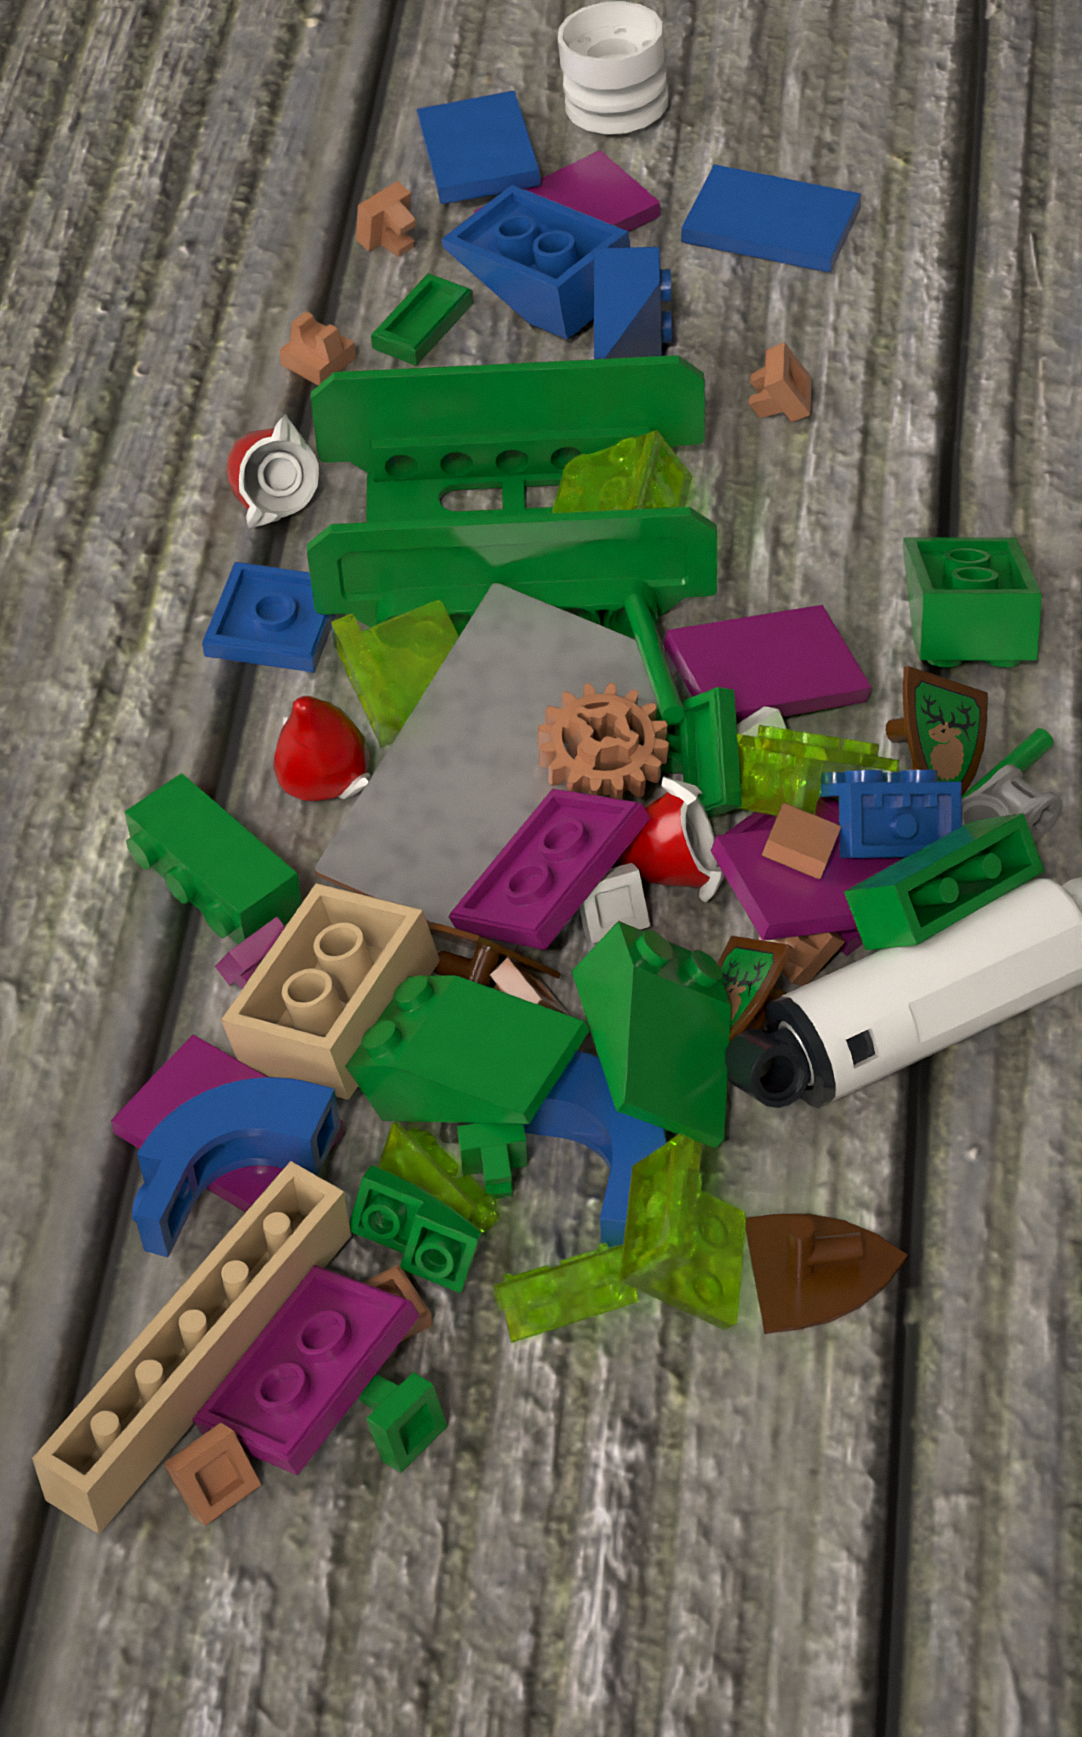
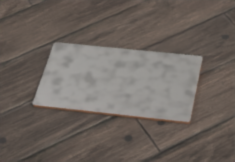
(469, 753)

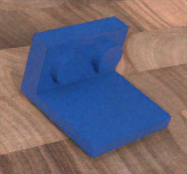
(892, 810)

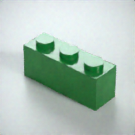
(211, 860)
(944, 882)

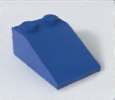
(536, 257)
(628, 303)

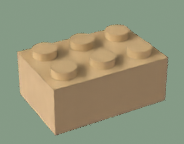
(327, 985)

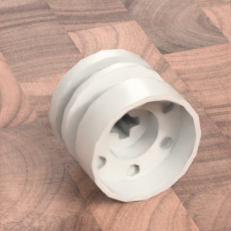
(613, 67)

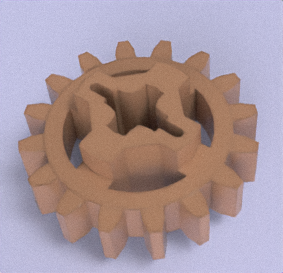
(602, 743)

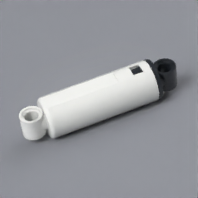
(914, 999)

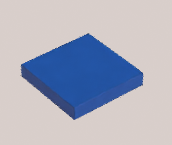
(267, 619)

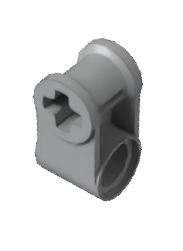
(1009, 795)

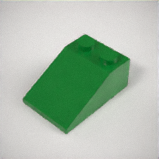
(971, 600)
(659, 1030)
(462, 1053)

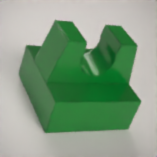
(493, 1152)
(403, 1418)

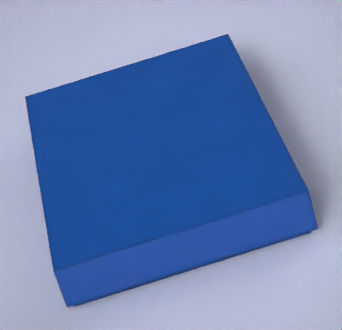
(478, 147)
(771, 218)

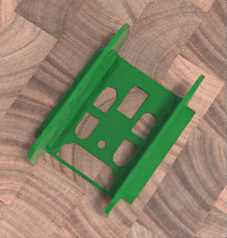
(510, 431)

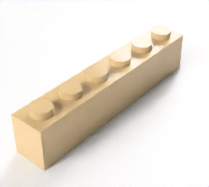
(190, 1348)

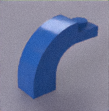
(584, 1112)
(222, 1131)

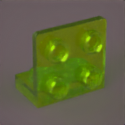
(625, 477)
(393, 663)
(790, 772)
(681, 1239)

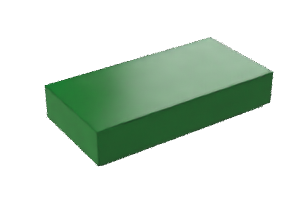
(422, 319)
(711, 749)

